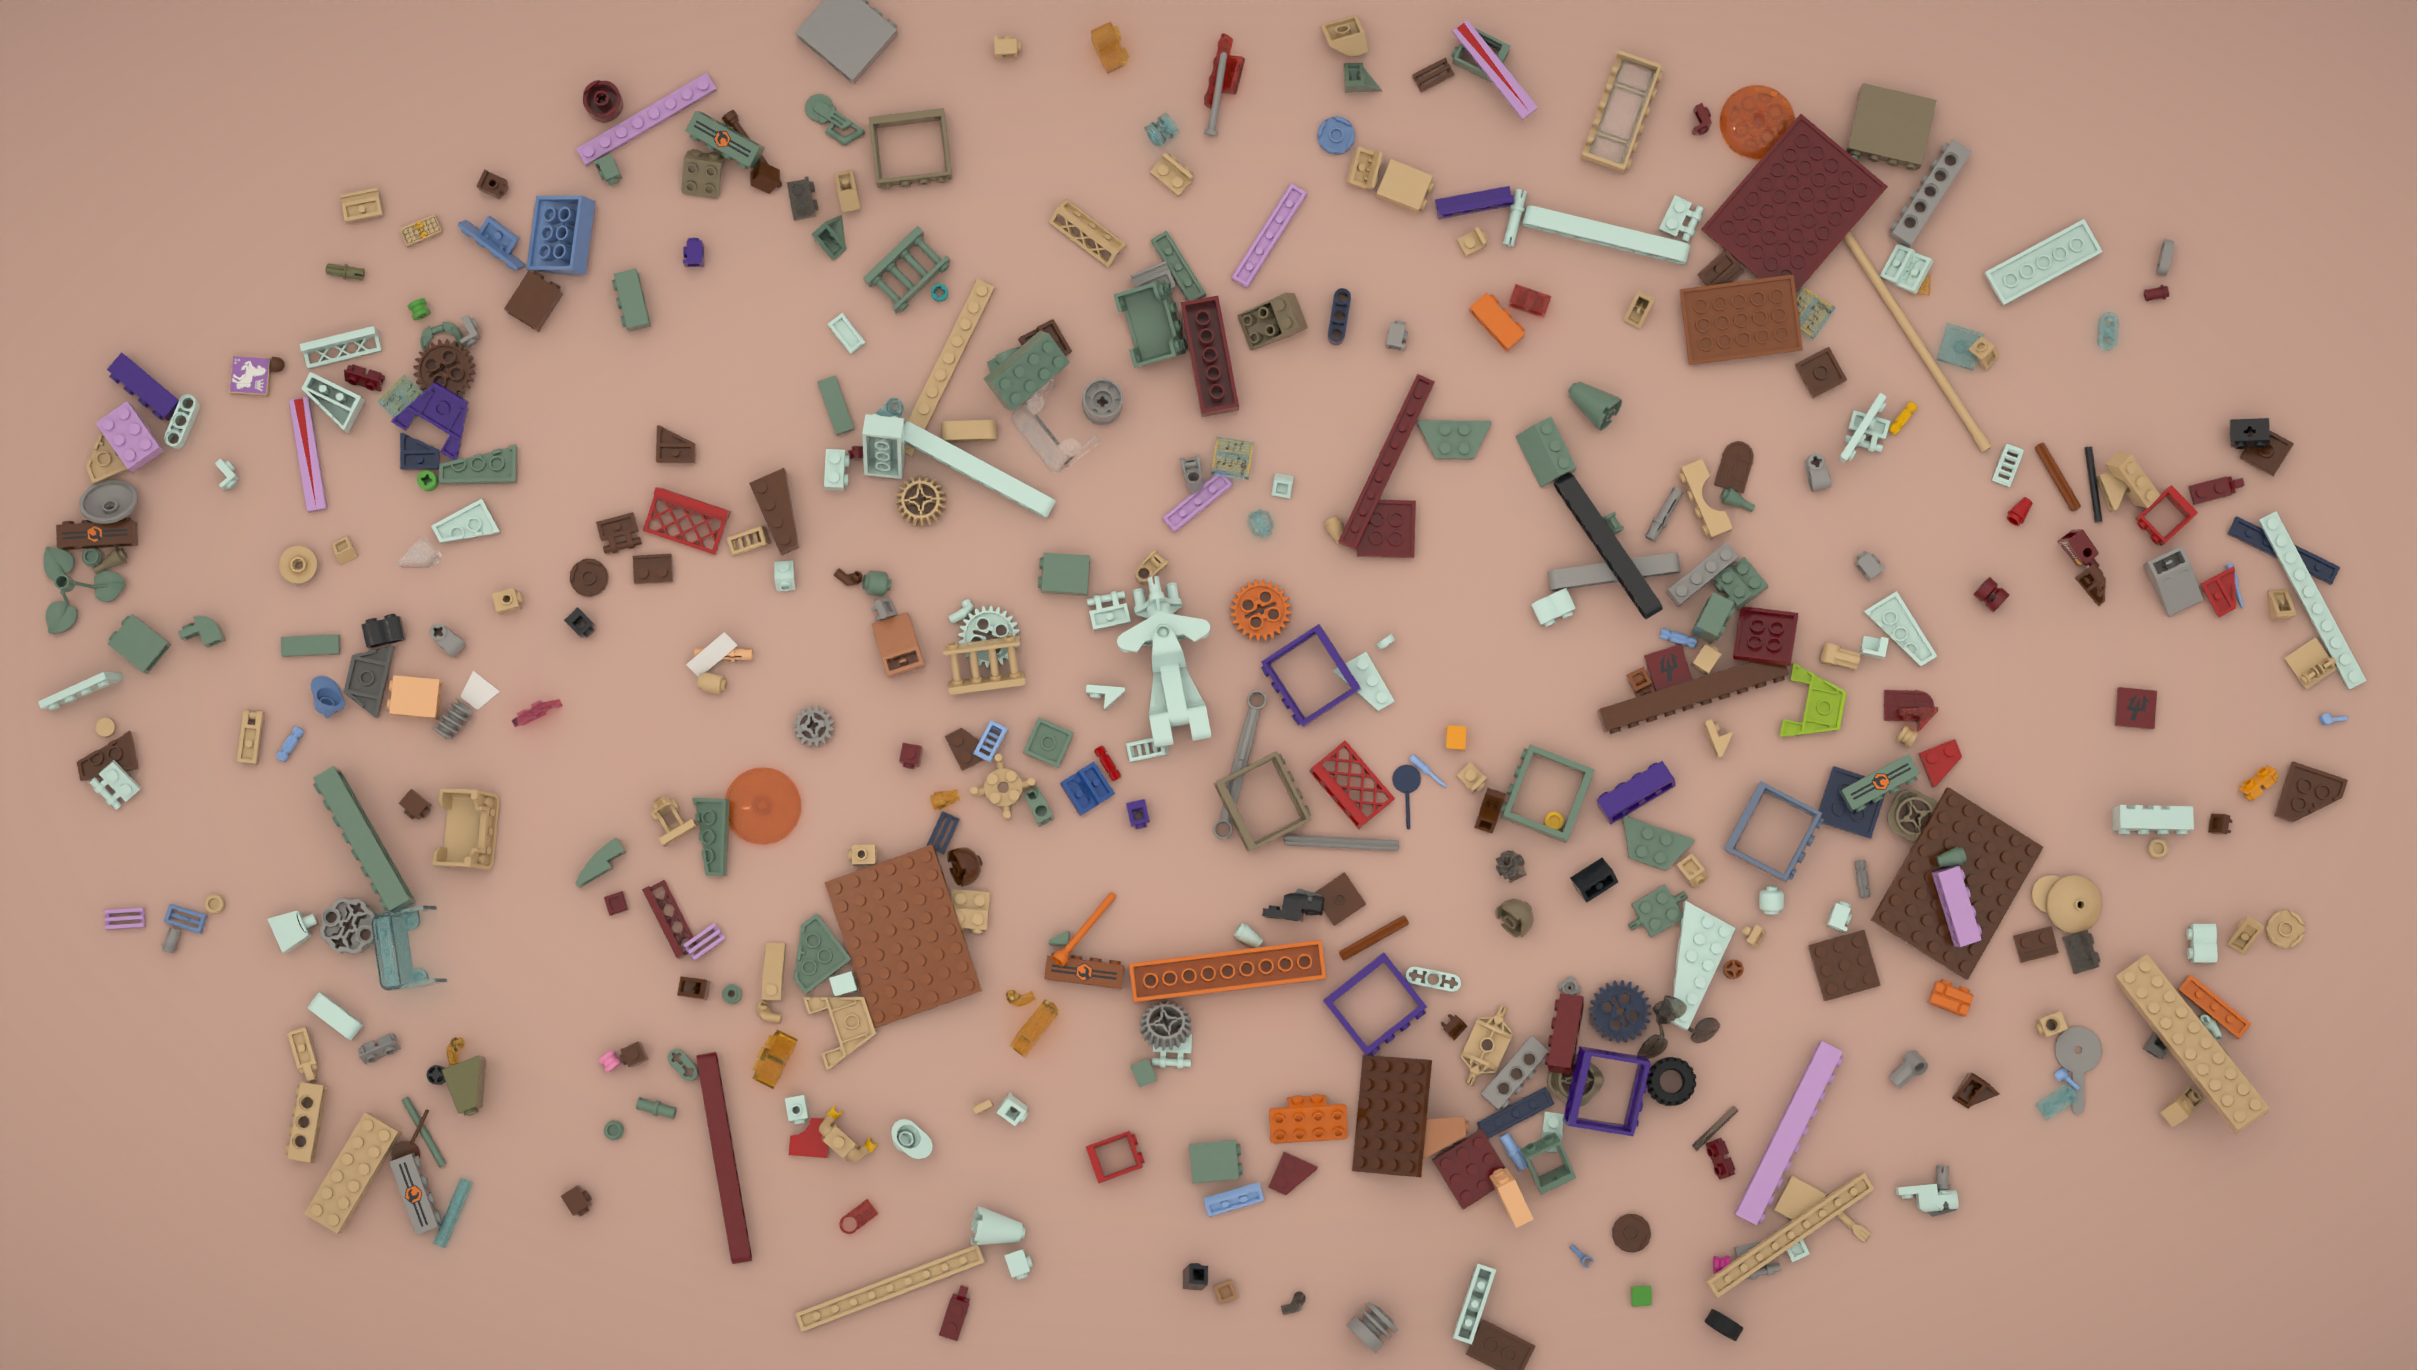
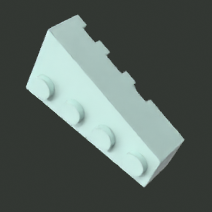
(2152, 819)

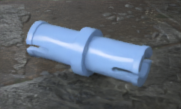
(1513, 1151)

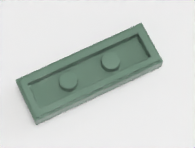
(835, 405)
(310, 645)

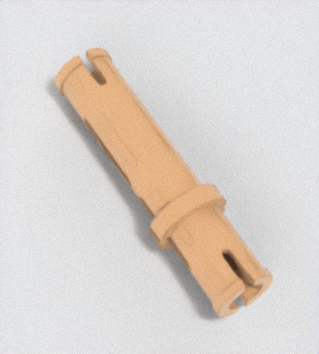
(735, 654)

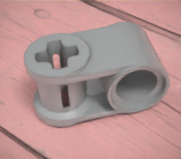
(1192, 471)
(1817, 475)
(448, 641)

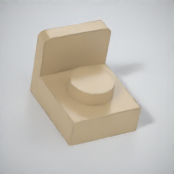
(1472, 241)
(1985, 352)
(1472, 778)
(1693, 871)

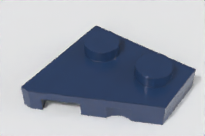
(417, 454)

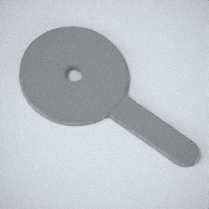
(2078, 1063)

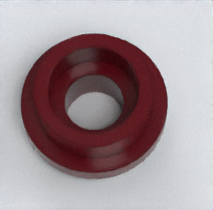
(856, 452)

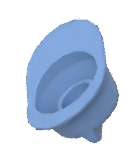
(326, 696)

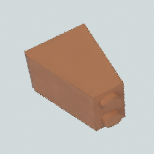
(1443, 1132)

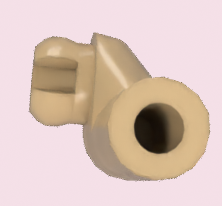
(766, 1014)

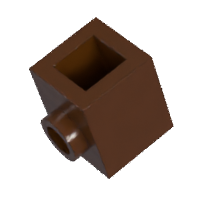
(415, 805)
(633, 1054)
(577, 1200)

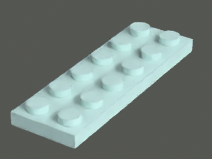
(2043, 262)

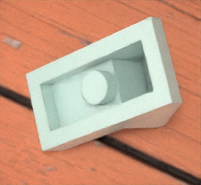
(1111, 693)
(1552, 1124)

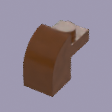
(1489, 810)

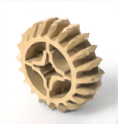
(912, 500)

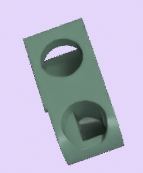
(1038, 806)

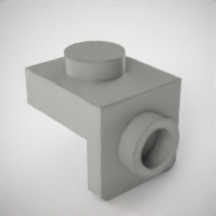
(471, 326)

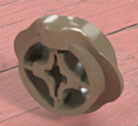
(1906, 796)
(1595, 1082)

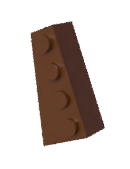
(775, 503)

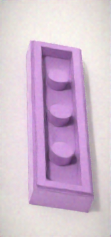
(1197, 502)

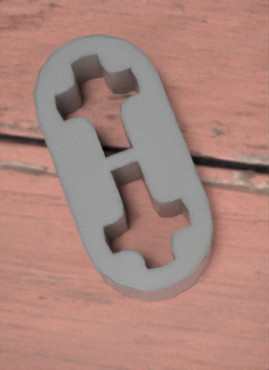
(2165, 257)

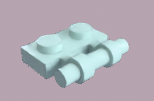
(1675, 216)
(1878, 431)
(1109, 616)
(119, 780)
(1180, 1062)

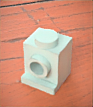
(1839, 916)
(1007, 1113)

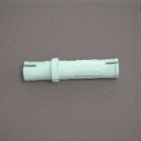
(1515, 216)

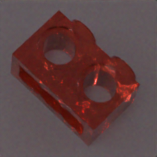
(1529, 301)

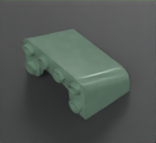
(1152, 322)

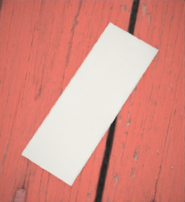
(712, 654)

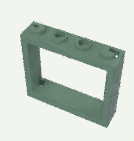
(1514, 788)

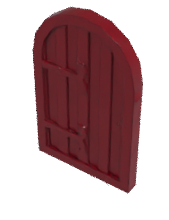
(1904, 699)

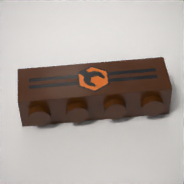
(96, 535)

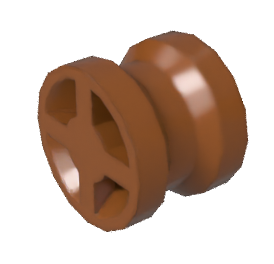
(1735, 967)

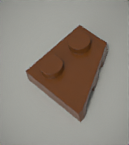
(673, 448)
(963, 747)

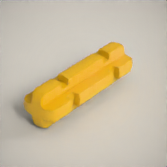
(1902, 418)

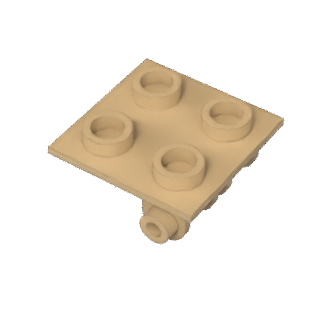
(2311, 663)

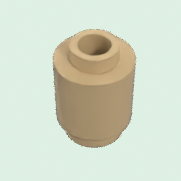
(712, 683)

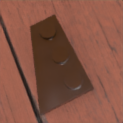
(120, 750)

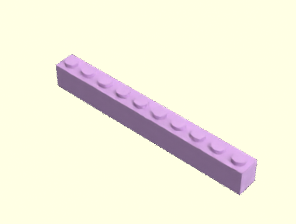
(1788, 1132)

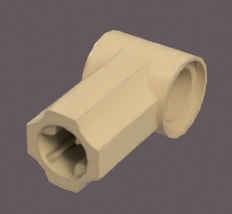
(1834, 655)

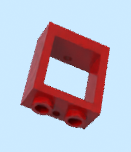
(2179, 502)
(1096, 1164)

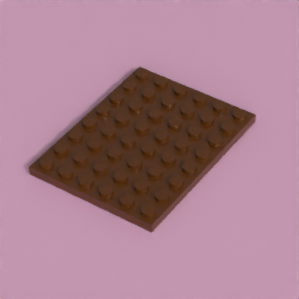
(1994, 873)

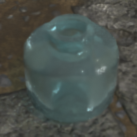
(1260, 523)

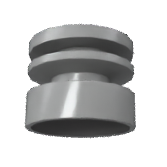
(1105, 391)
(1372, 1326)

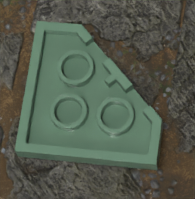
(817, 954)

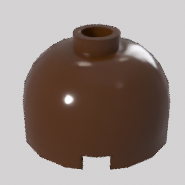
(965, 865)

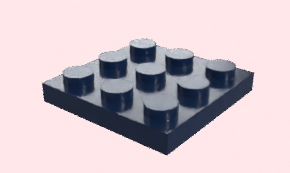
(1836, 811)

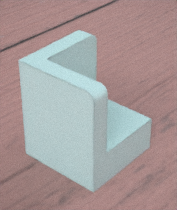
(1874, 647)
(843, 983)

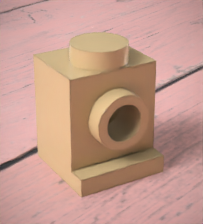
(1006, 47)

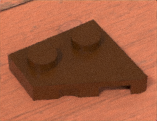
(2093, 583)

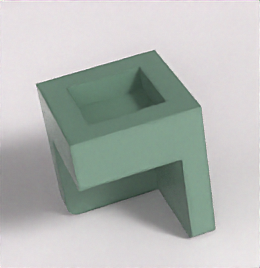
(1143, 1073)

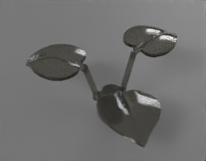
(1668, 1011)

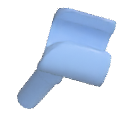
(2327, 719)
(2062, 1074)

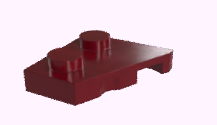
(1290, 1173)

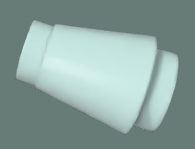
(1247, 935)

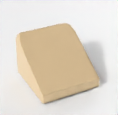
(344, 550)

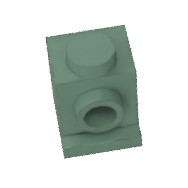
(608, 169)

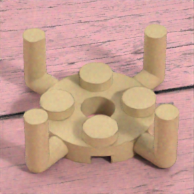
(999, 776)

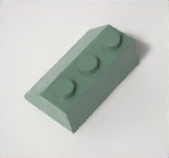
(1546, 452)

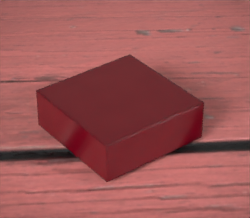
(616, 903)

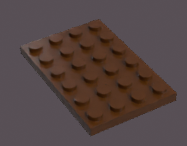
(1392, 1115)

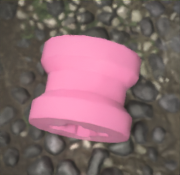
(610, 1061)

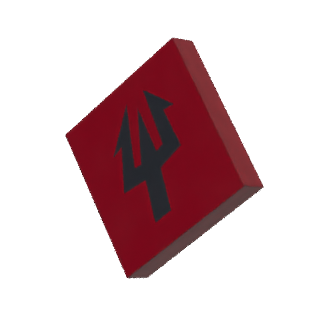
(1668, 667)
(2135, 708)

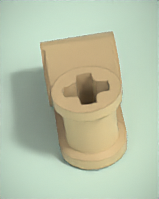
(1153, 565)

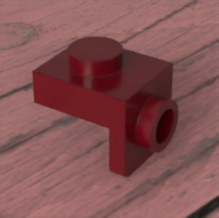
(1703, 116)

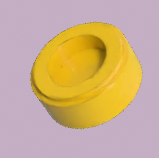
(1554, 820)

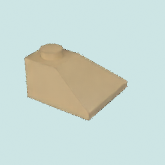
(1346, 36)

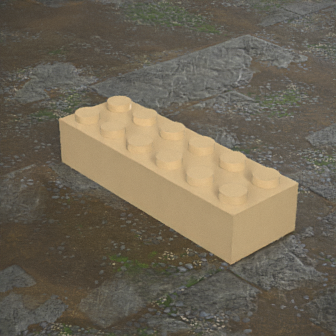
(352, 1173)

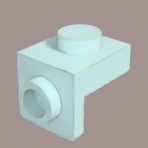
(227, 468)
(784, 575)

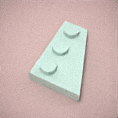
(466, 523)
(1370, 681)

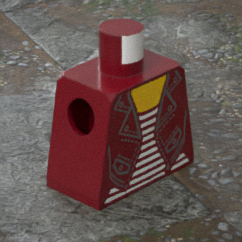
(2079, 548)

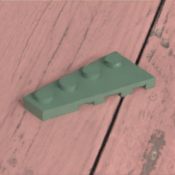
(487, 468)
(713, 825)

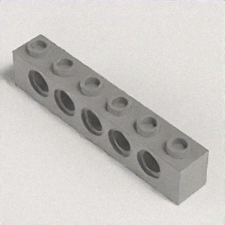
(1959, 155)

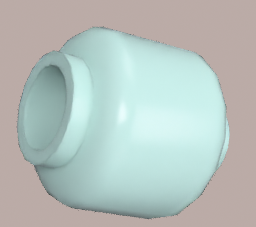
(1771, 900)

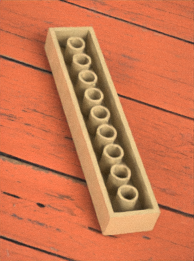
(2191, 1044)

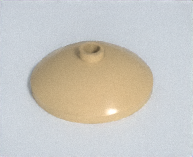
(2063, 901)

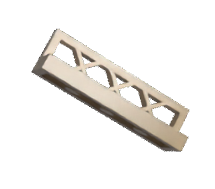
(1089, 229)

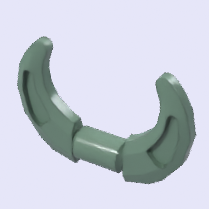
(448, 327)

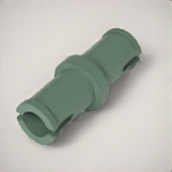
(656, 1108)

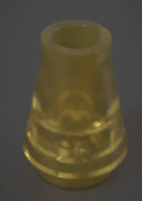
(943, 799)

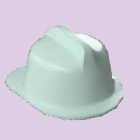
(911, 1139)

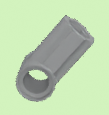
(1913, 1065)

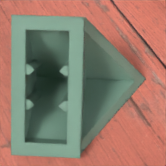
(1358, 79)
(831, 237)

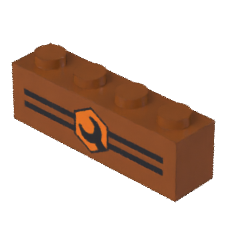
(1086, 972)

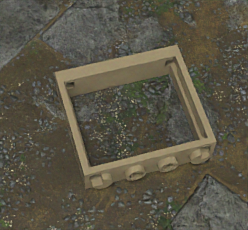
(905, 119)
(1295, 795)

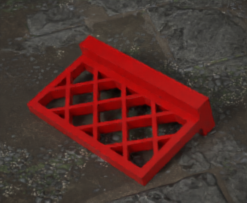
(690, 504)
(1340, 796)

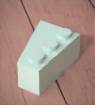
(336, 401)

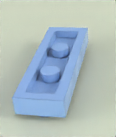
(1233, 1199)

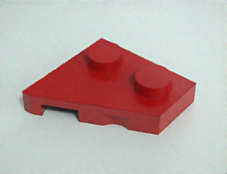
(2221, 591)
(1940, 760)

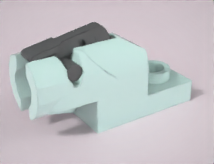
(1930, 1199)

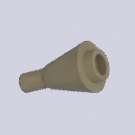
(115, 558)

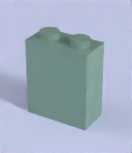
(1064, 574)
(139, 643)
(1215, 1161)

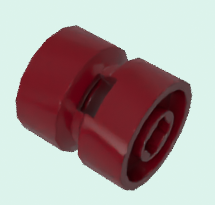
(1986, 590)

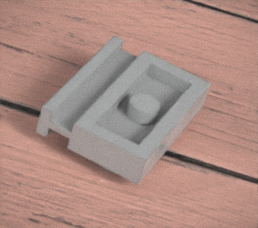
(1153, 274)

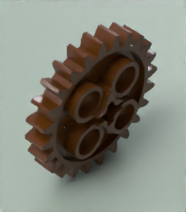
(437, 354)

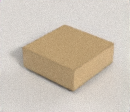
(982, 1106)

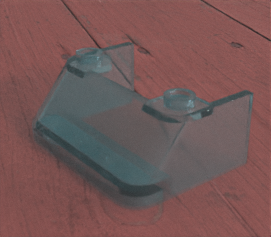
(393, 949)

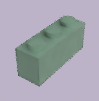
(631, 300)

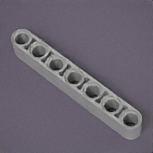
(1601, 574)

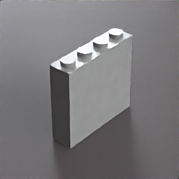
(847, 35)

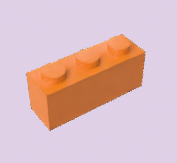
(1497, 321)

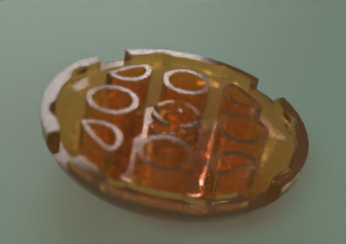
(1738, 125)

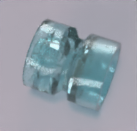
(1161, 130)

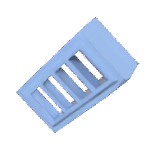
(997, 727)

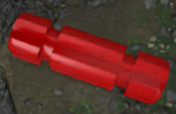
(1107, 763)

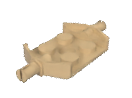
(1478, 1059)

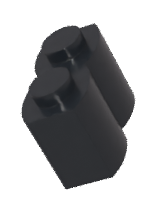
(383, 631)

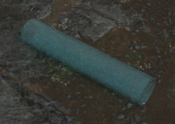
(452, 1213)

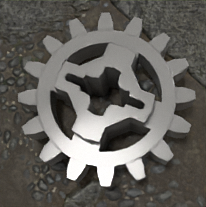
(822, 724)

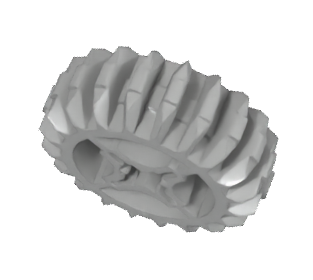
(1179, 1019)

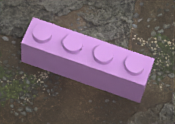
(1957, 906)

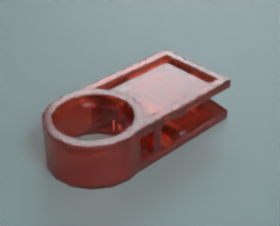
(862, 1214)

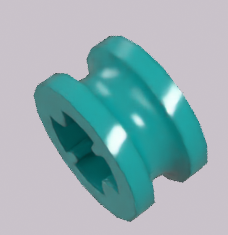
(934, 295)

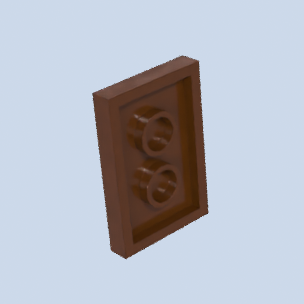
(1499, 1348)

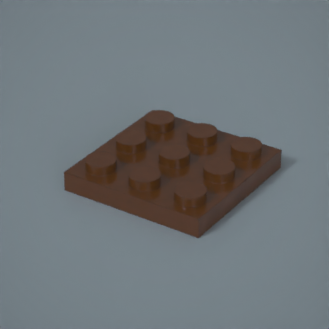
(1844, 965)

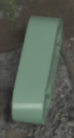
(686, 1061)

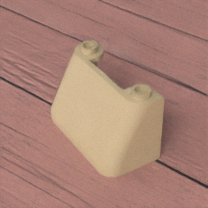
(468, 829)

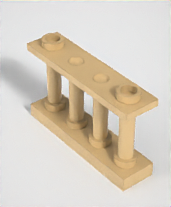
(977, 682)

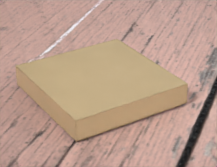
(1797, 1198)

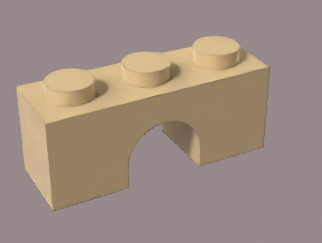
(2140, 488)

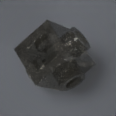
(1510, 866)

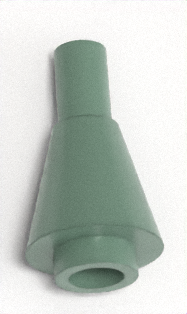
(1731, 497)

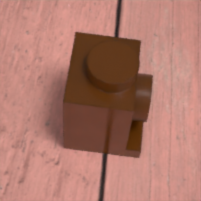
(485, 181)

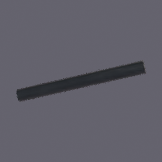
(2093, 484)

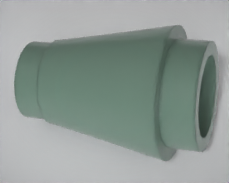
(1952, 857)

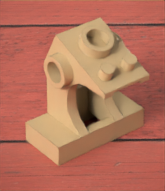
(662, 807)

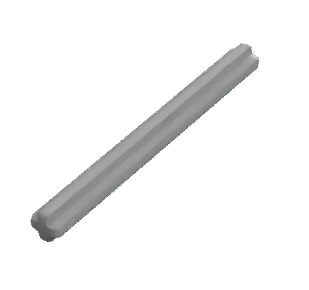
(1341, 842)

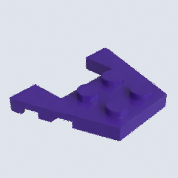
(442, 410)

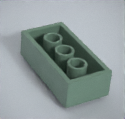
(1026, 370)

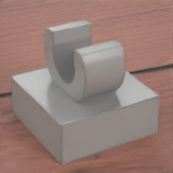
(885, 608)

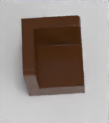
(765, 177)

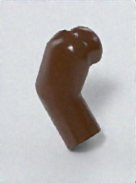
(848, 579)

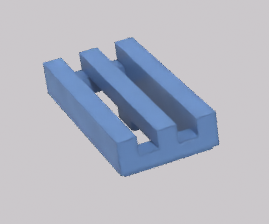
(201, 923)

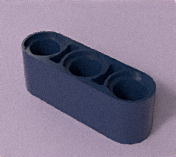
(1339, 307)

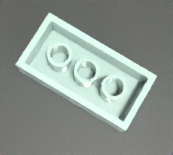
(883, 446)

